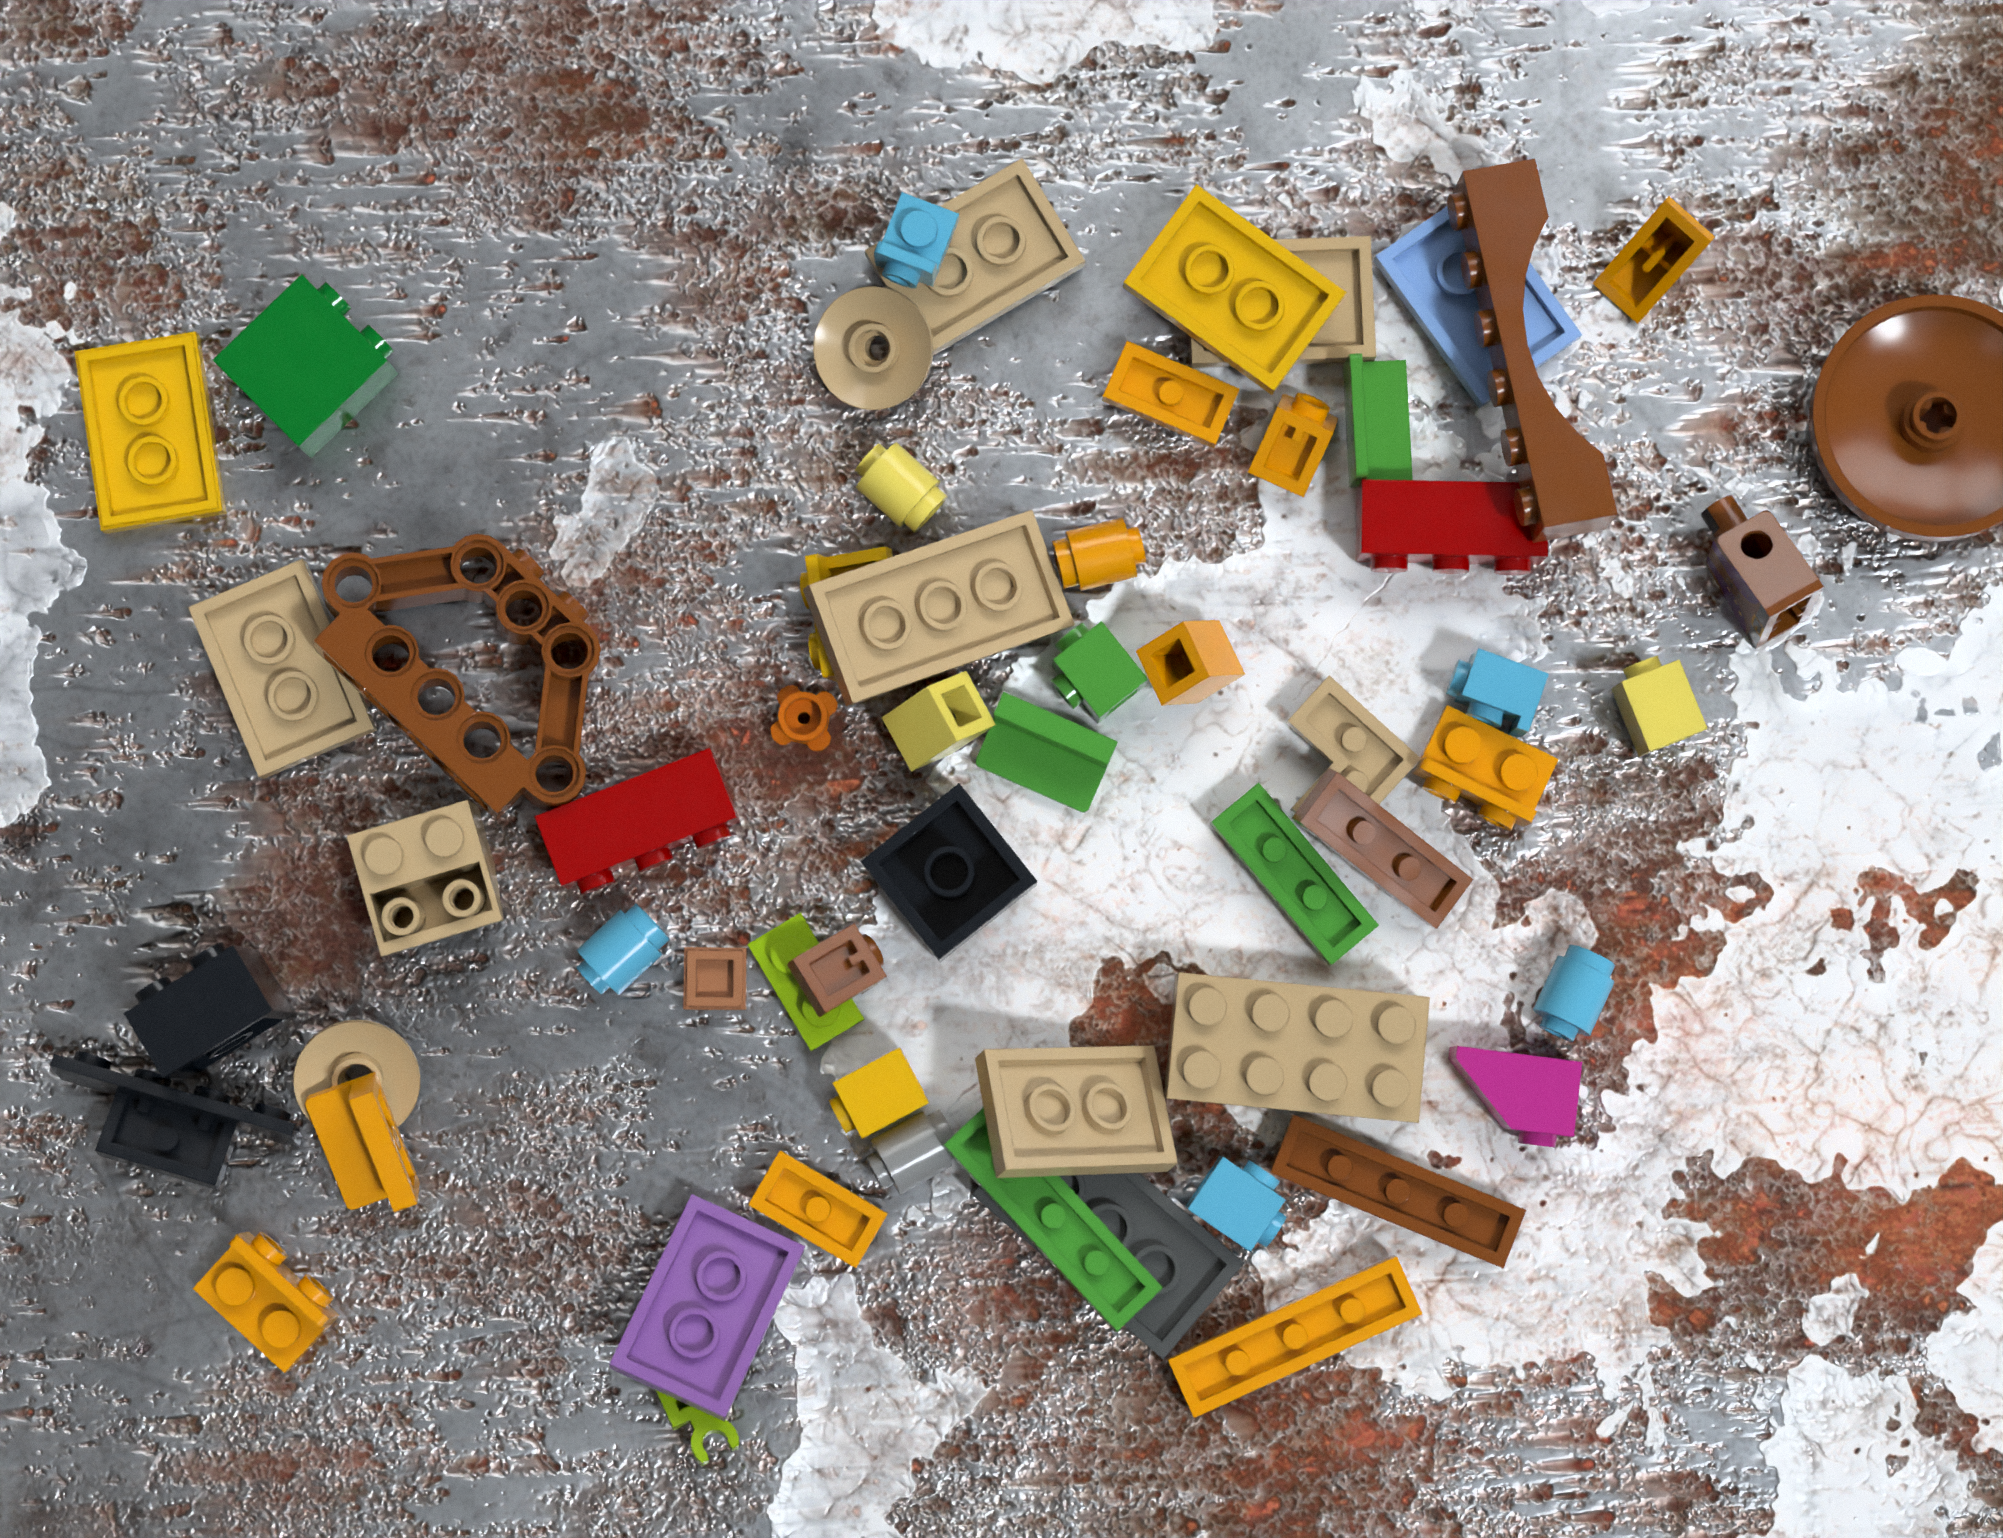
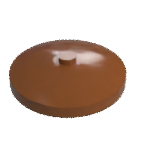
(1915, 418)

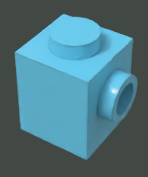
(1239, 1203)

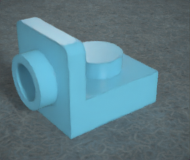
(915, 242)

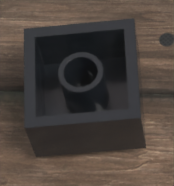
(949, 872)
(208, 1011)

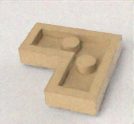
(1352, 741)

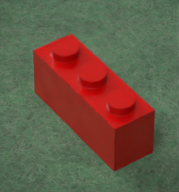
(1443, 526)
(638, 822)

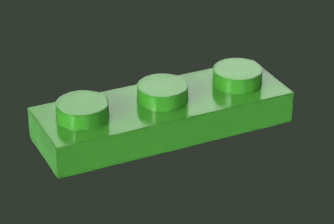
(1294, 874)

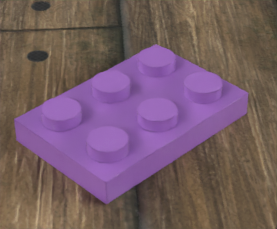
(707, 1307)

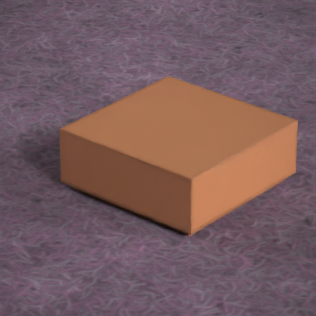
(715, 978)

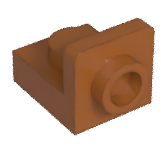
(838, 969)

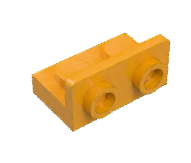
(1484, 768)
(268, 1299)

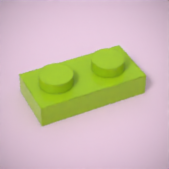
(773, 954)

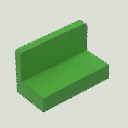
(1377, 420)
(1045, 753)

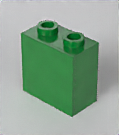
(308, 364)

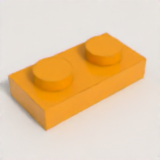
(1170, 394)
(818, 1209)

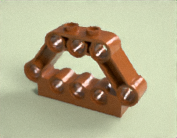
(436, 578)

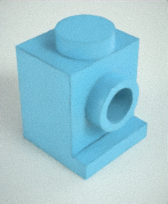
(1498, 690)

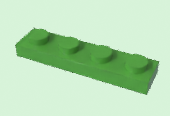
(1060, 1229)

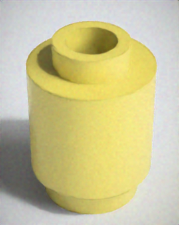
(899, 486)

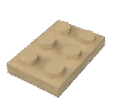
(998, 258)
(1352, 324)
(274, 680)
(1075, 1111)

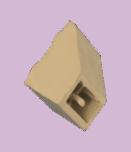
(427, 877)

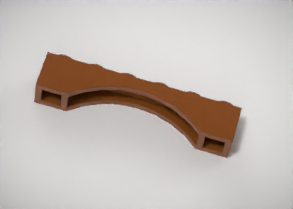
(1558, 471)

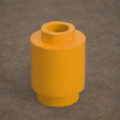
(1098, 554)

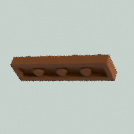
(1397, 1191)

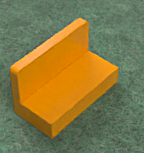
(363, 1144)

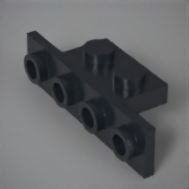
(171, 1128)

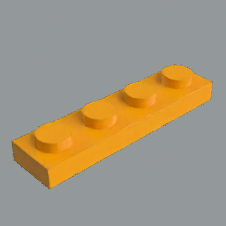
(1294, 1336)

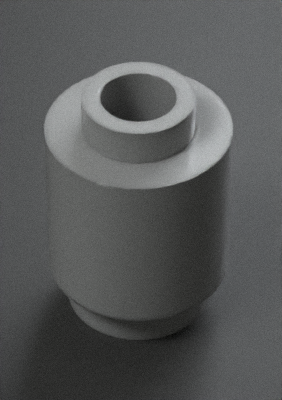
(911, 1151)

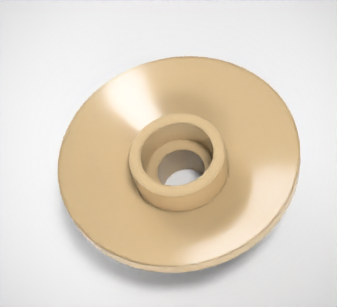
(845, 353)
(364, 1043)

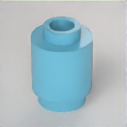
(621, 950)
(1574, 993)

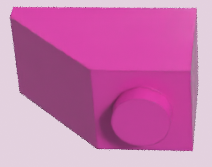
(1523, 1091)

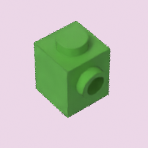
(1095, 671)

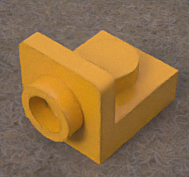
(1294, 443)

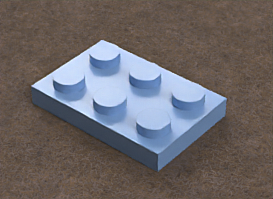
(1429, 281)

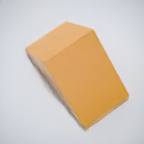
(1653, 259)

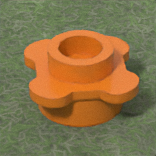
(795, 702)

